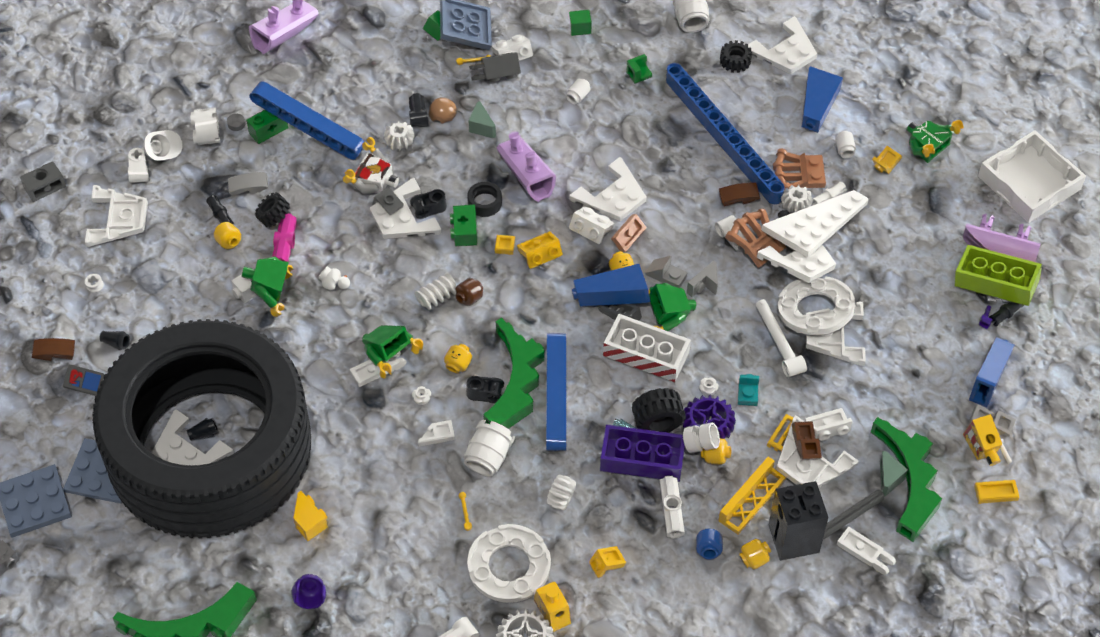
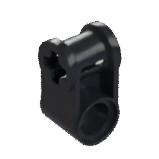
(430, 203)
(485, 389)

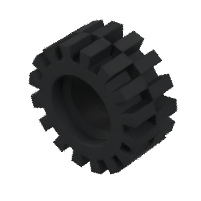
(735, 49)
(272, 209)

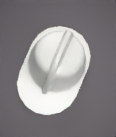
(162, 145)

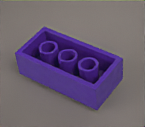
(642, 452)

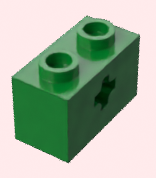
(264, 126)
(464, 225)

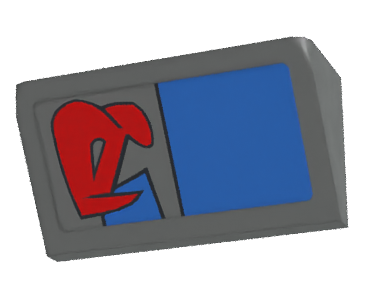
(82, 380)

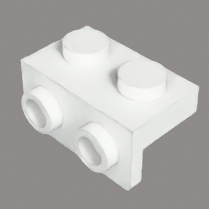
(517, 44)
(591, 224)
(830, 424)

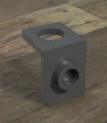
(388, 201)

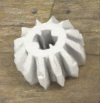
(399, 135)
(796, 198)
(561, 492)

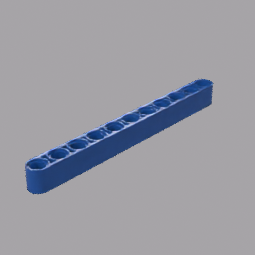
(725, 133)

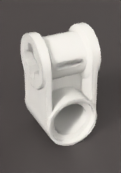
(137, 166)

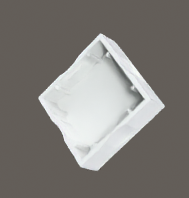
(1031, 176)

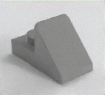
(666, 273)
(705, 278)

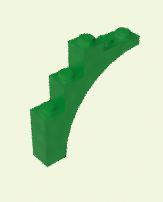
(525, 356)
(911, 453)
(218, 619)

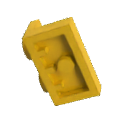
(540, 249)

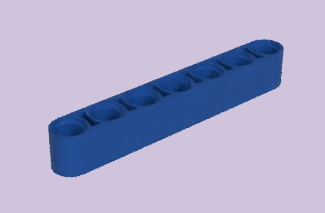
(307, 120)
(556, 392)

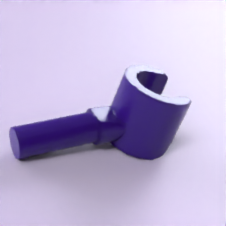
(985, 321)

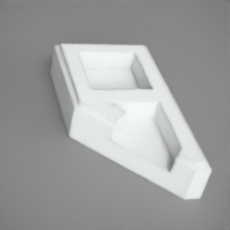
(438, 433)

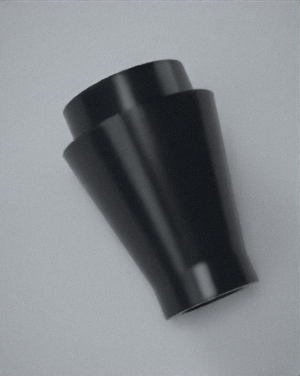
(116, 339)
(203, 429)

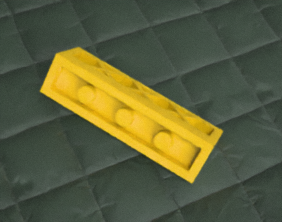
(743, 496)

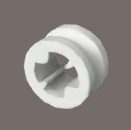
(98, 285)

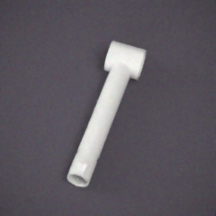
(791, 364)

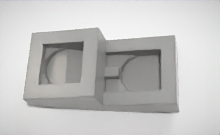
(250, 182)
(1002, 421)

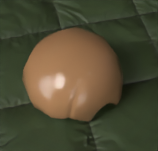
(442, 110)

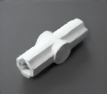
(672, 516)

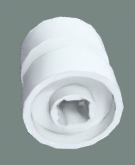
(701, 437)

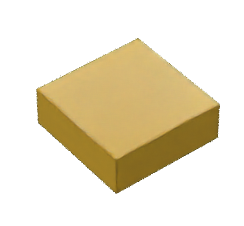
(505, 244)

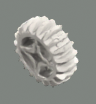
(525, 620)

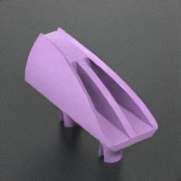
(281, 25)
(527, 167)
(998, 242)

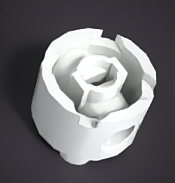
(205, 125)

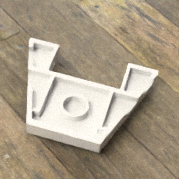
(789, 54)
(616, 200)
(125, 216)
(402, 221)
(798, 265)
(833, 343)
(178, 451)
(806, 471)

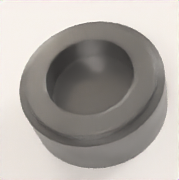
(236, 122)

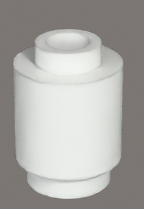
(578, 91)
(845, 144)

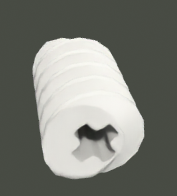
(436, 291)

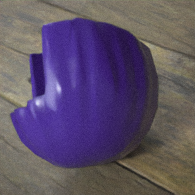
(308, 592)

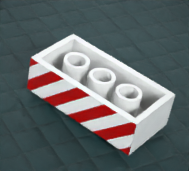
(646, 347)

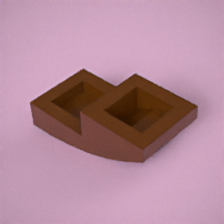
(739, 192)
(53, 347)
(805, 440)

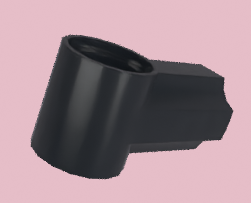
(417, 112)

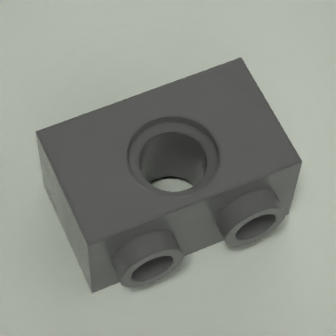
(43, 181)

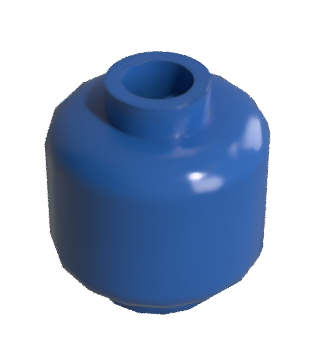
(709, 543)

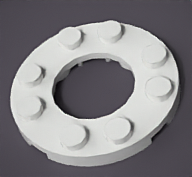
(813, 325)
(501, 537)

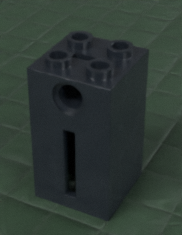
(798, 520)

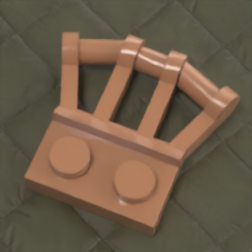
(810, 167)
(753, 244)

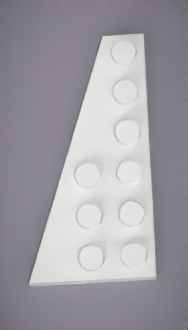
(816, 224)

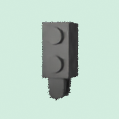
(497, 67)

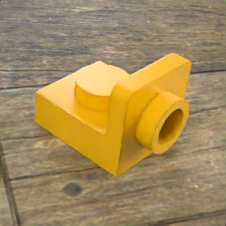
(606, 559)

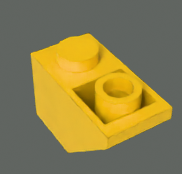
(308, 518)

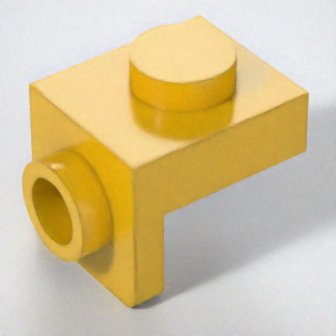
(886, 160)

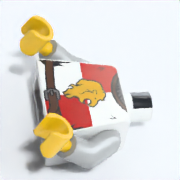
(373, 172)

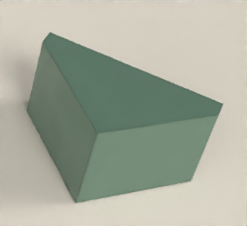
(481, 123)
(891, 473)

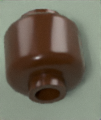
(469, 291)

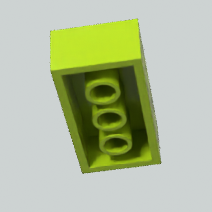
(998, 275)

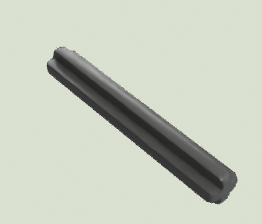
(853, 512)

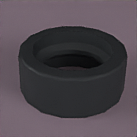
(485, 188)

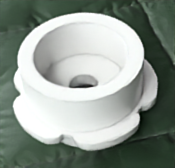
(707, 390)
(424, 399)

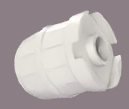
(691, 14)
(488, 448)

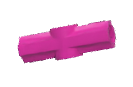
(285, 238)

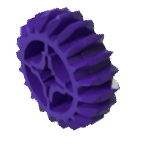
(703, 409)

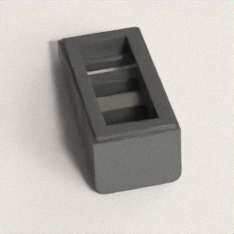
(631, 311)

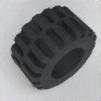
(659, 410)

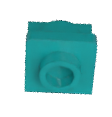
(748, 390)

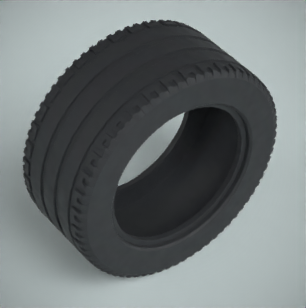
(185, 363)

